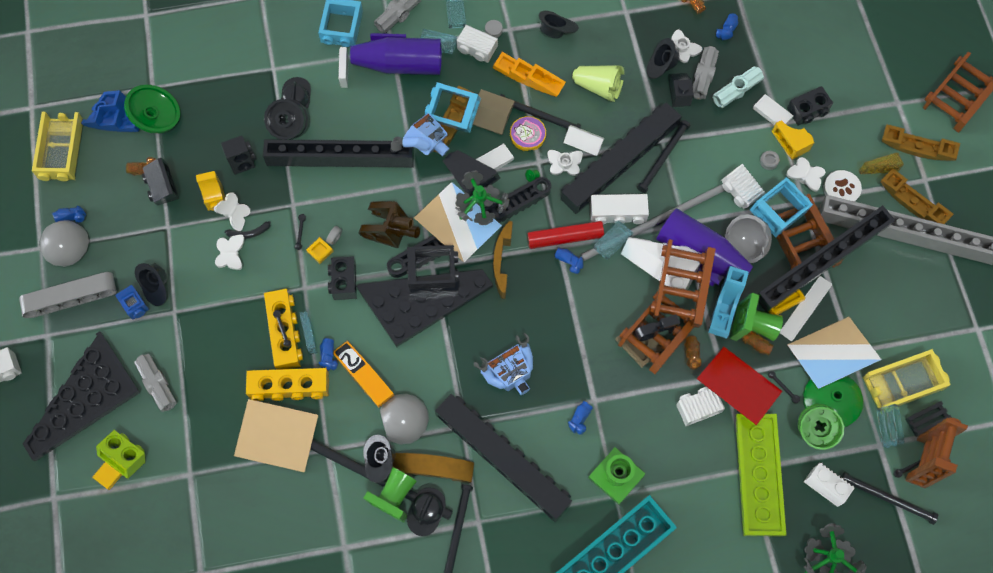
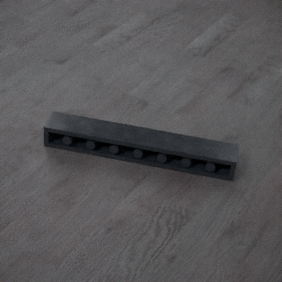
(336, 153)
(620, 157)
(825, 258)
(502, 457)

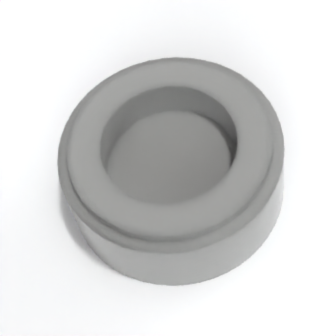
(493, 28)
(769, 160)
(334, 235)

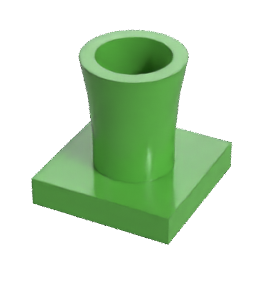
(750, 319)
(615, 485)
(392, 494)

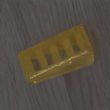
(882, 165)

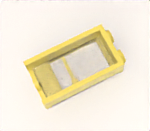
(57, 147)
(907, 380)

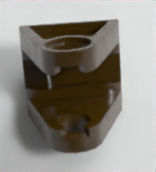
(393, 229)

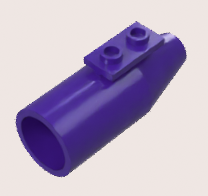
(399, 54)
(695, 235)

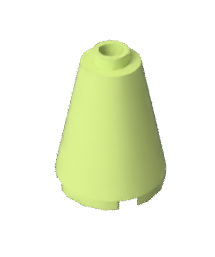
(600, 80)

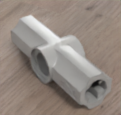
(395, 12)
(705, 72)
(155, 382)

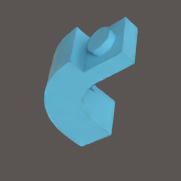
(727, 301)

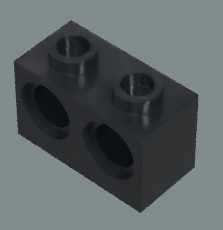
(808, 103)
(239, 154)
(346, 278)

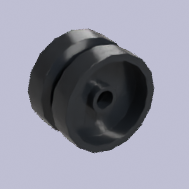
(276, 121)

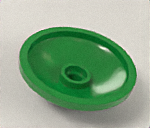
(157, 103)
(848, 406)

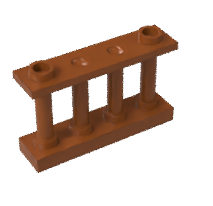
(970, 106)
(814, 222)
(698, 296)
(667, 345)
(935, 457)

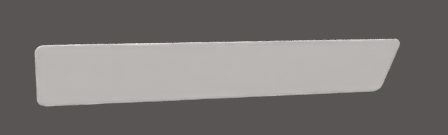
(805, 308)

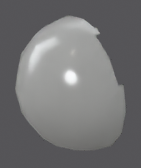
(749, 236)
(63, 243)
(404, 418)

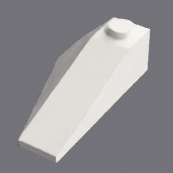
(648, 257)

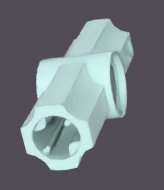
(744, 81)

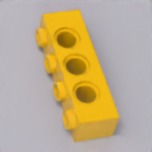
(283, 300)
(258, 378)

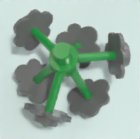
(482, 195)
(840, 552)

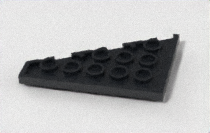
(410, 311)
(91, 392)

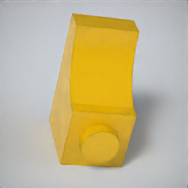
(794, 141)
(211, 189)

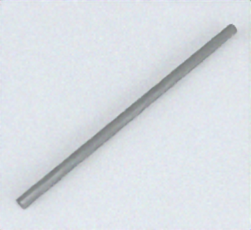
(663, 217)

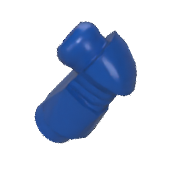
(728, 27)
(73, 214)
(568, 257)
(326, 352)
(580, 415)

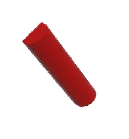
(565, 235)

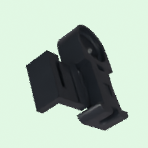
(650, 330)

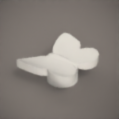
(684, 46)
(564, 162)
(806, 174)
(233, 210)
(229, 252)

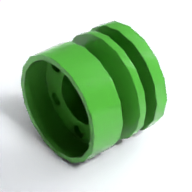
(832, 428)

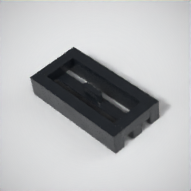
(942, 411)

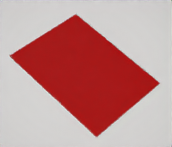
(739, 385)

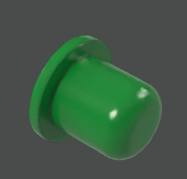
(532, 175)

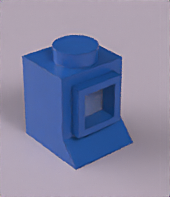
(132, 302)

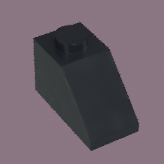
(681, 89)

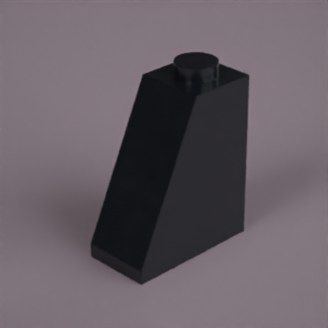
(460, 163)

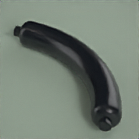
(252, 233)

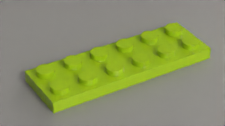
(760, 476)

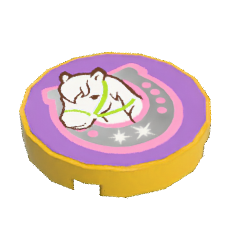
(528, 133)

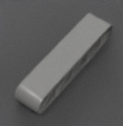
(67, 295)

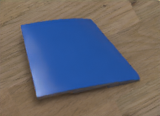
(110, 114)

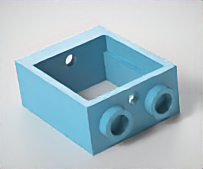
(341, 7)
(470, 112)
(793, 195)

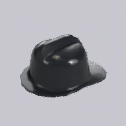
(555, 25)
(663, 59)
(297, 89)
(152, 282)
(378, 458)
(426, 511)

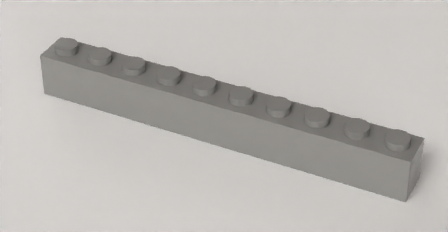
(912, 230)

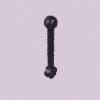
(302, 218)
(277, 314)
(794, 398)
(898, 473)

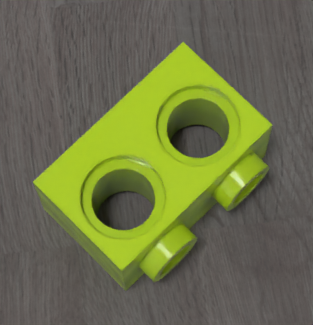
(117, 457)

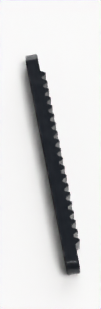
(518, 201)

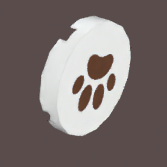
(842, 185)

